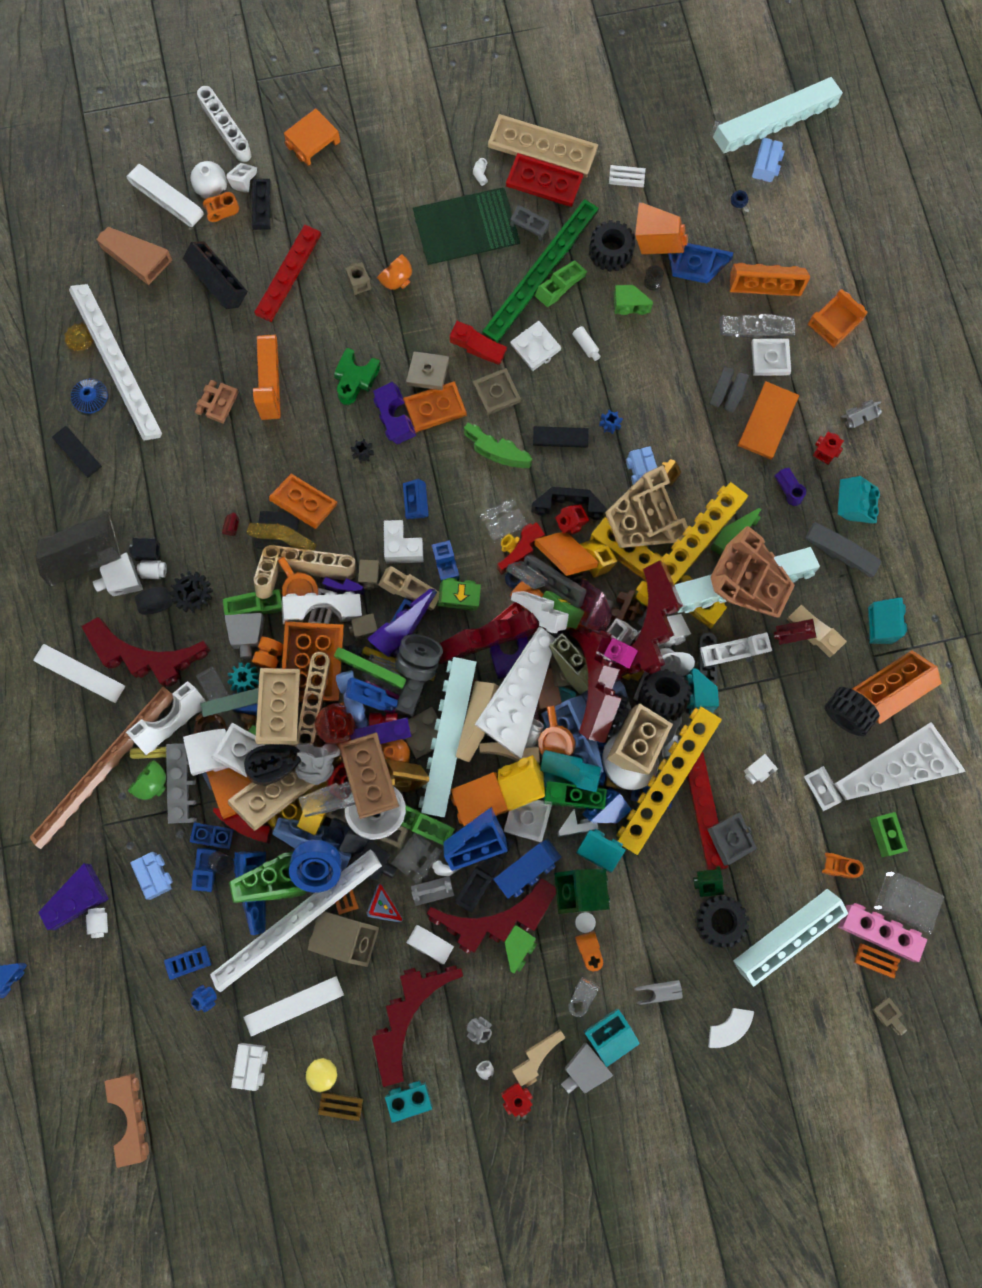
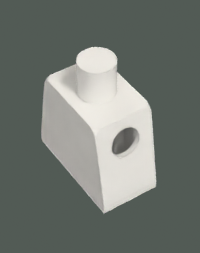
(119, 577)

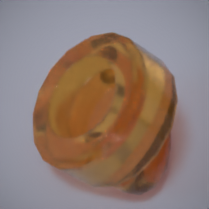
(249, 721)

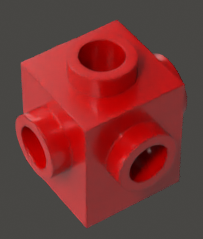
(828, 447)
(572, 519)
(511, 1094)

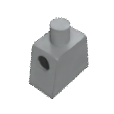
(245, 632)
(585, 1071)

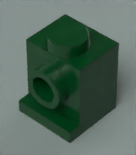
(709, 882)

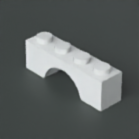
(343, 605)
(185, 705)

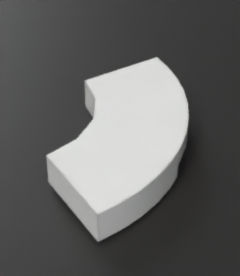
(731, 1029)

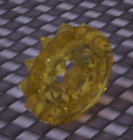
(83, 342)

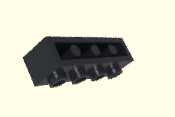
(215, 275)

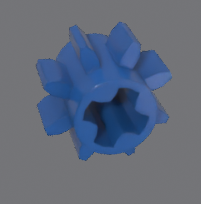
(613, 417)
(203, 998)

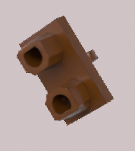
(630, 607)

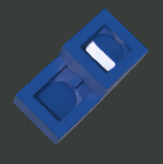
(445, 560)
(203, 875)

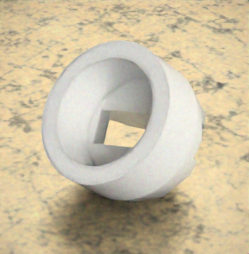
(485, 1070)

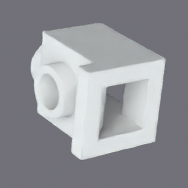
(760, 769)

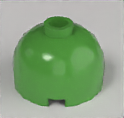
(149, 782)

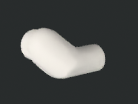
(442, 869)

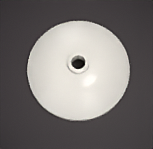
(625, 778)
(377, 827)

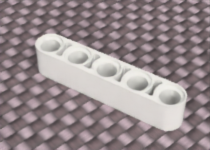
(224, 124)
(165, 195)
(79, 673)
(293, 1006)

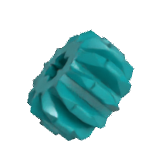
(248, 672)

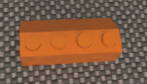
(768, 279)
(899, 684)

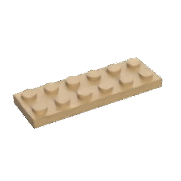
(542, 144)
(261, 802)

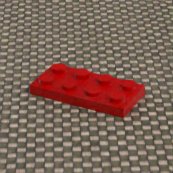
(544, 180)

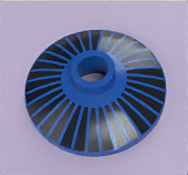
(94, 401)

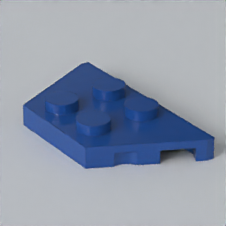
(698, 262)

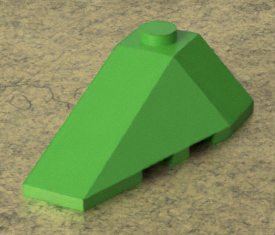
(266, 882)

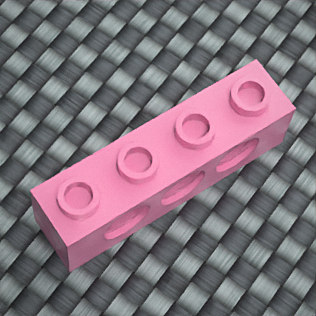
(913, 944)

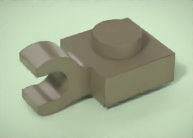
(888, 1015)

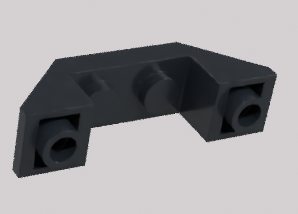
(595, 508)

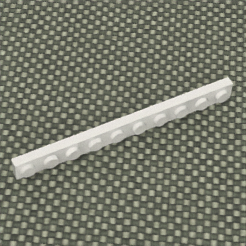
(115, 362)
(294, 922)

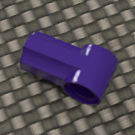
(790, 485)

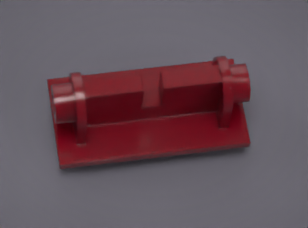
(795, 631)

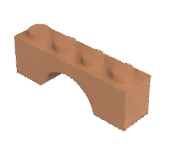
(123, 1093)

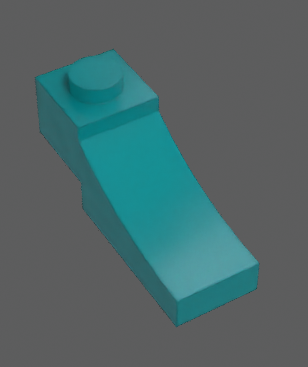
(572, 769)

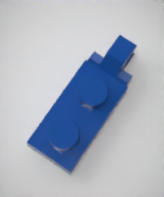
(369, 695)

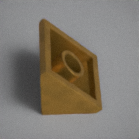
(406, 776)

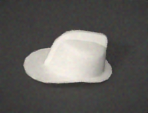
(677, 661)

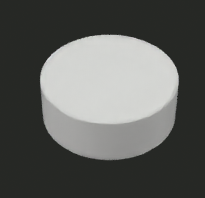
(585, 922)

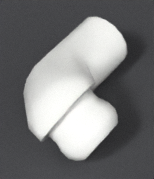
(479, 170)

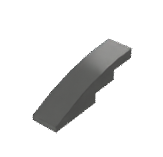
(844, 549)

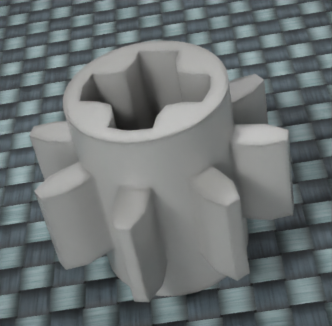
(479, 1030)

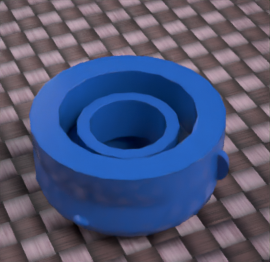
(315, 877)

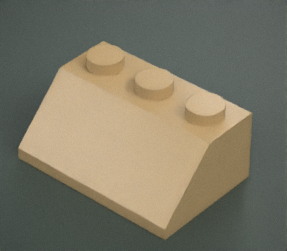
(639, 740)

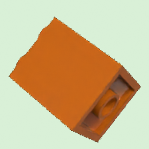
(659, 231)

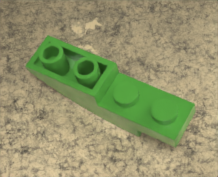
(502, 452)

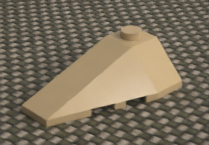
(471, 734)

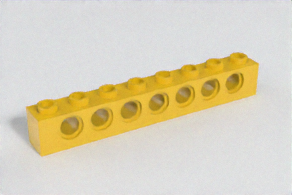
(734, 498)
(631, 561)
(635, 842)

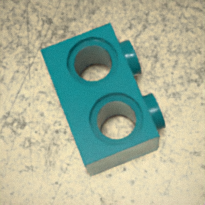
(410, 1106)

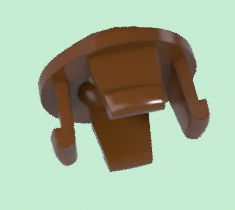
(202, 721)

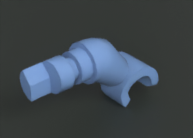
(355, 708)

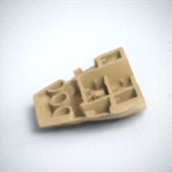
(646, 513)

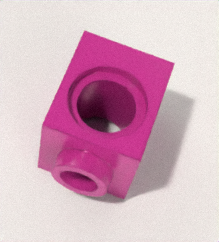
(620, 653)

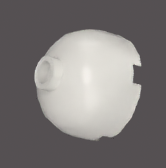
(208, 179)

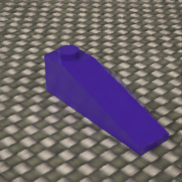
(390, 634)

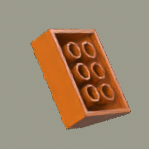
(304, 640)

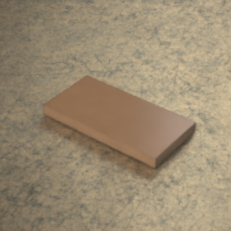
(368, 775)

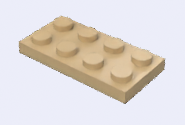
(277, 706)

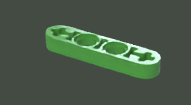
(369, 668)

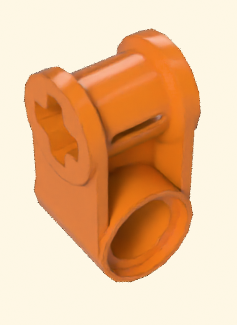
(220, 206)
(838, 866)
(589, 947)

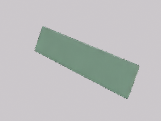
(229, 702)

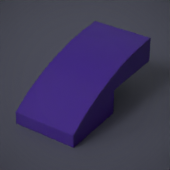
(348, 586)

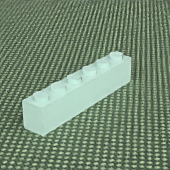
(790, 937)

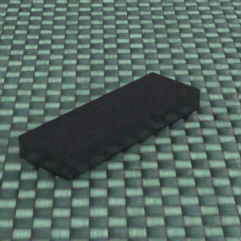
(261, 204)
(560, 436)
(76, 451)

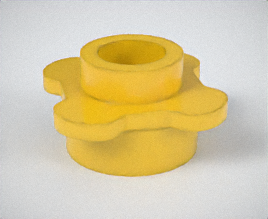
(509, 543)

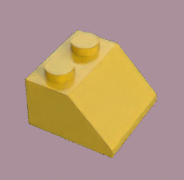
(521, 782)

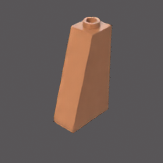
(135, 254)

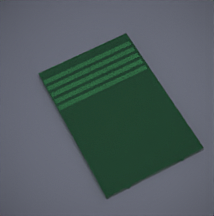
(465, 225)

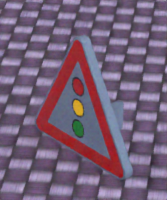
(382, 906)

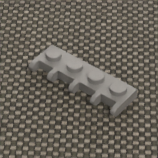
(178, 784)

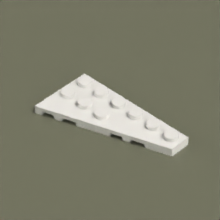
(514, 703)
(909, 762)

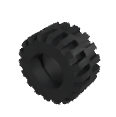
(614, 233)
(669, 684)
(852, 711)
(738, 916)

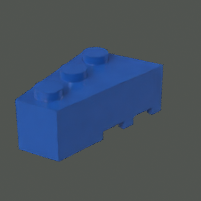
(475, 841)
(528, 868)

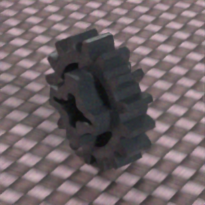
(183, 588)
(620, 716)

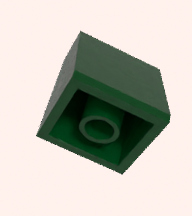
(582, 891)

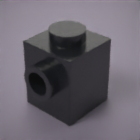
(145, 549)

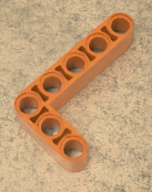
(268, 394)

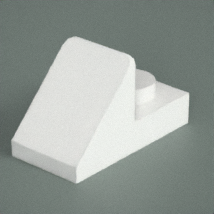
(240, 177)
(571, 827)

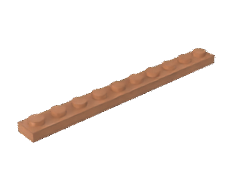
(98, 771)

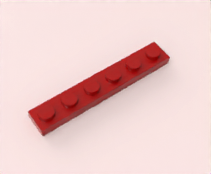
(287, 273)
(704, 811)

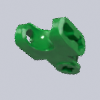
(354, 377)

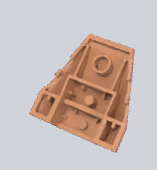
(751, 576)

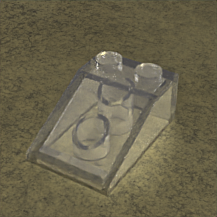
(909, 901)

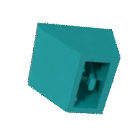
(858, 500)
(887, 621)
(703, 692)
(601, 850)
(611, 1037)

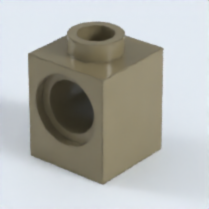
(358, 284)
(369, 574)
(363, 626)

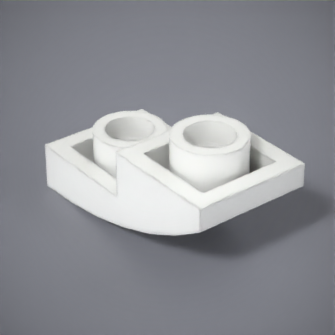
(430, 944)

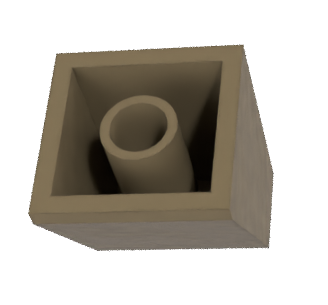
(343, 939)

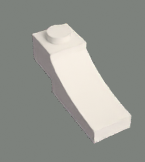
(543, 610)

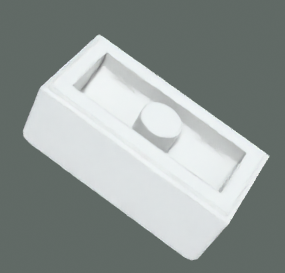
(823, 788)

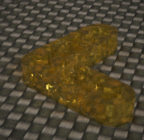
(280, 532)

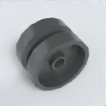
(728, 389)
(418, 657)

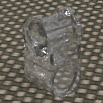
(585, 994)

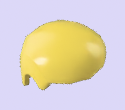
(321, 1075)

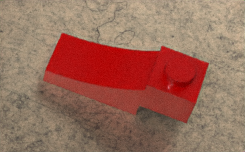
(476, 343)
(524, 547)

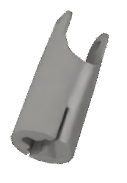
(662, 992)

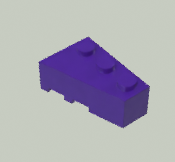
(74, 898)

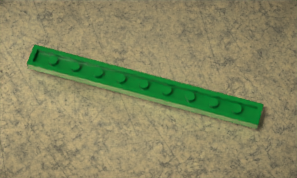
(540, 271)

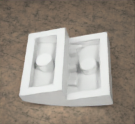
(200, 750)

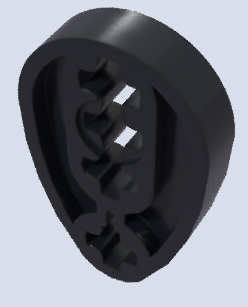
(265, 753)

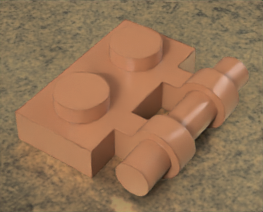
(221, 404)

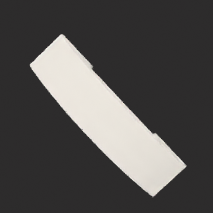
(735, 649)

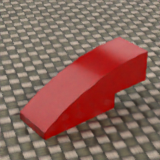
(262, 834)

